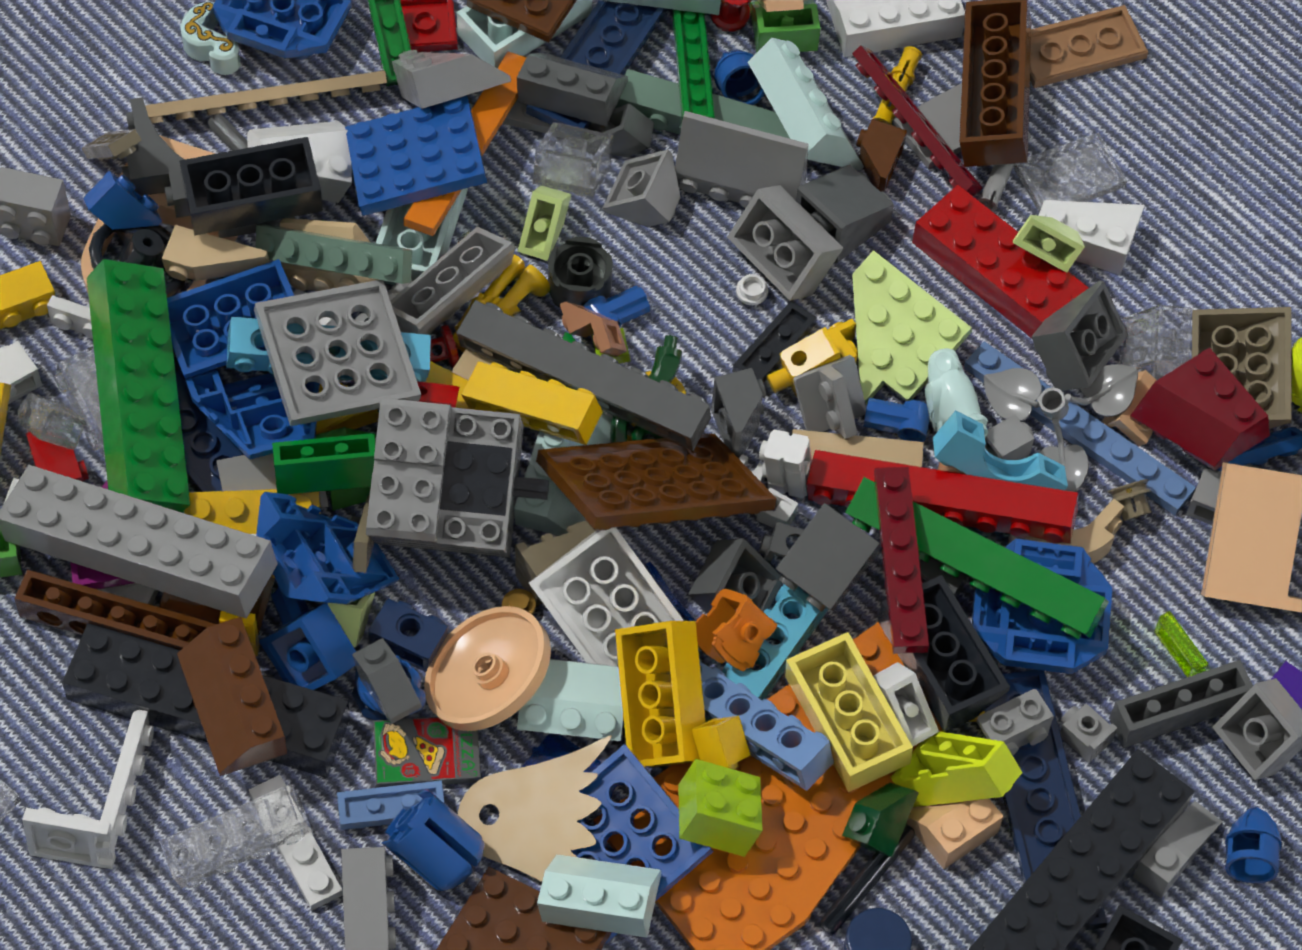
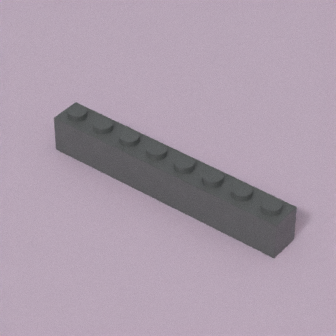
(618, 390)

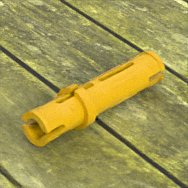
(908, 62)

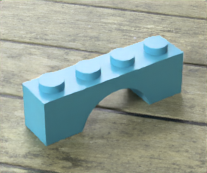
(962, 446)

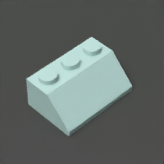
(576, 702)
(598, 895)

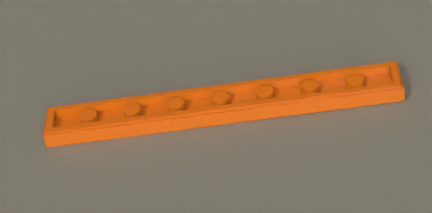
(488, 116)

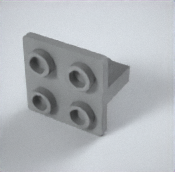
(831, 397)

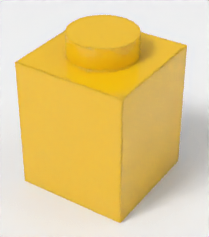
(721, 741)

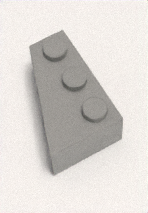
(367, 899)

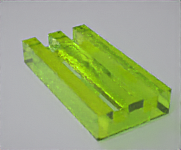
(1180, 645)

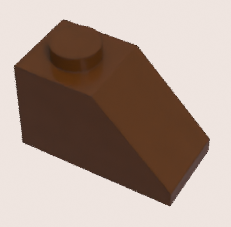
(880, 151)

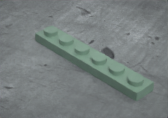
(335, 253)

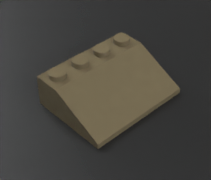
(1255, 350)

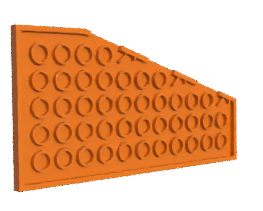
(791, 865)

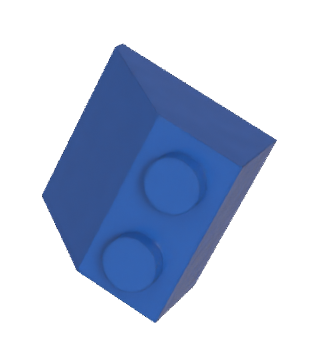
(310, 649)

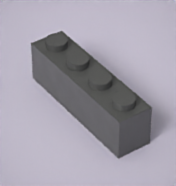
(1179, 703)

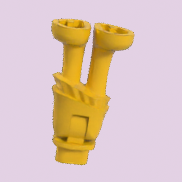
(528, 281)

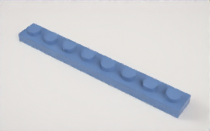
(1097, 439)

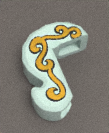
(206, 44)

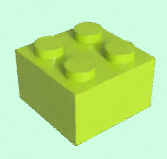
(720, 807)

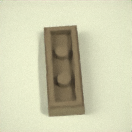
(362, 544)

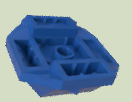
(1028, 643)

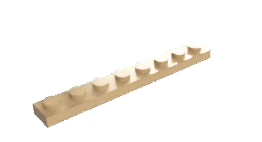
(276, 95)

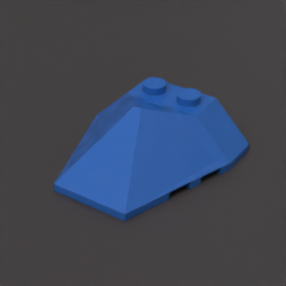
(248, 411)
(318, 553)

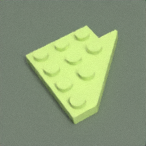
(898, 329)

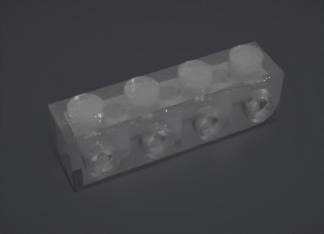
(236, 837)

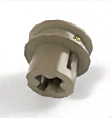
(1137, 491)

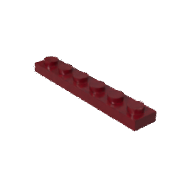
(909, 113)
(901, 560)

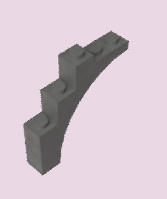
(157, 170)

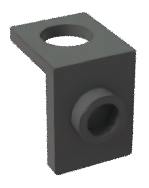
(776, 542)

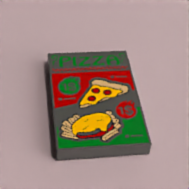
(424, 752)

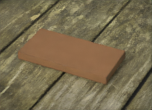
(1084, 46)

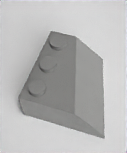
(440, 77)

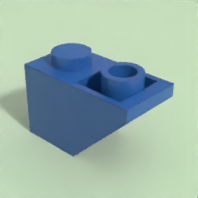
(119, 205)

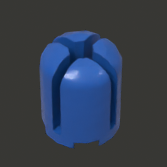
(435, 842)

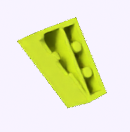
(958, 769)

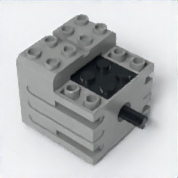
(447, 478)

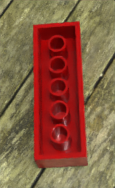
(981, 254)

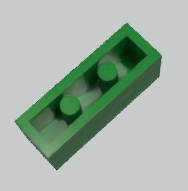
(324, 463)

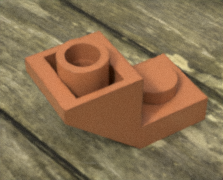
(585, 322)

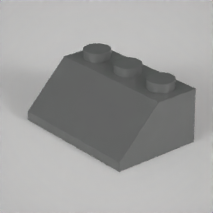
(569, 87)

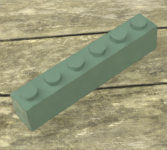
(661, 104)

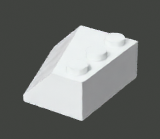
(328, 149)

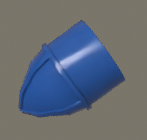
(736, 77)
(1253, 847)

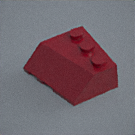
(1203, 411)

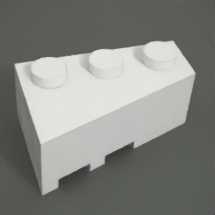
(1103, 227)

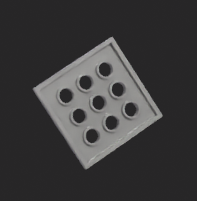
(338, 304)

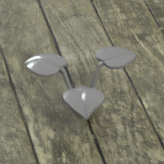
(1018, 389)

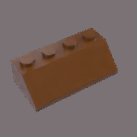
(231, 697)

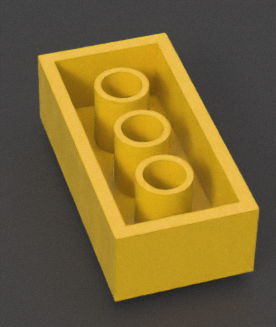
(660, 691)

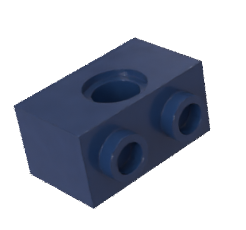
(400, 617)

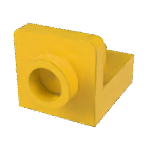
(842, 335)

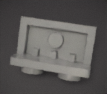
(1018, 721)

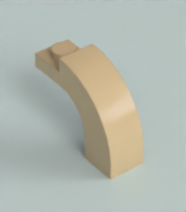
(1096, 536)

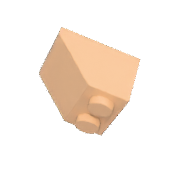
(955, 828)

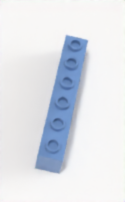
(770, 735)

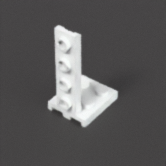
(89, 840)

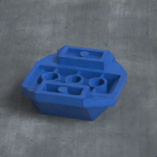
(283, 26)

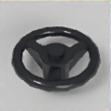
(142, 247)

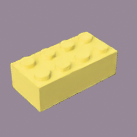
(849, 710)

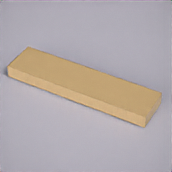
(867, 447)

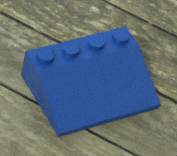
(204, 314)

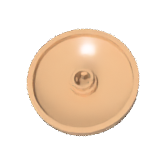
(487, 668)

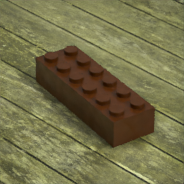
(995, 83)

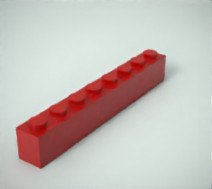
(962, 498)

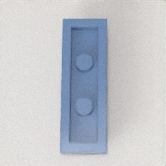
(380, 804)

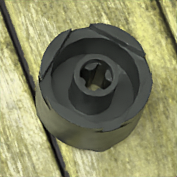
(579, 271)

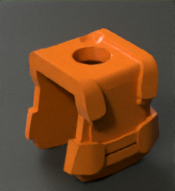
(733, 630)

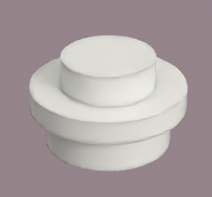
(752, 289)

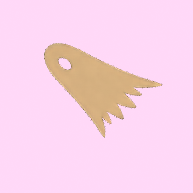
(536, 810)

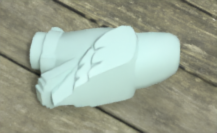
(950, 390)

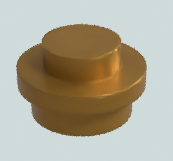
(521, 599)

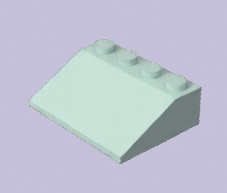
(802, 104)

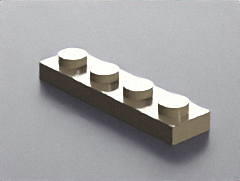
(112, 145)

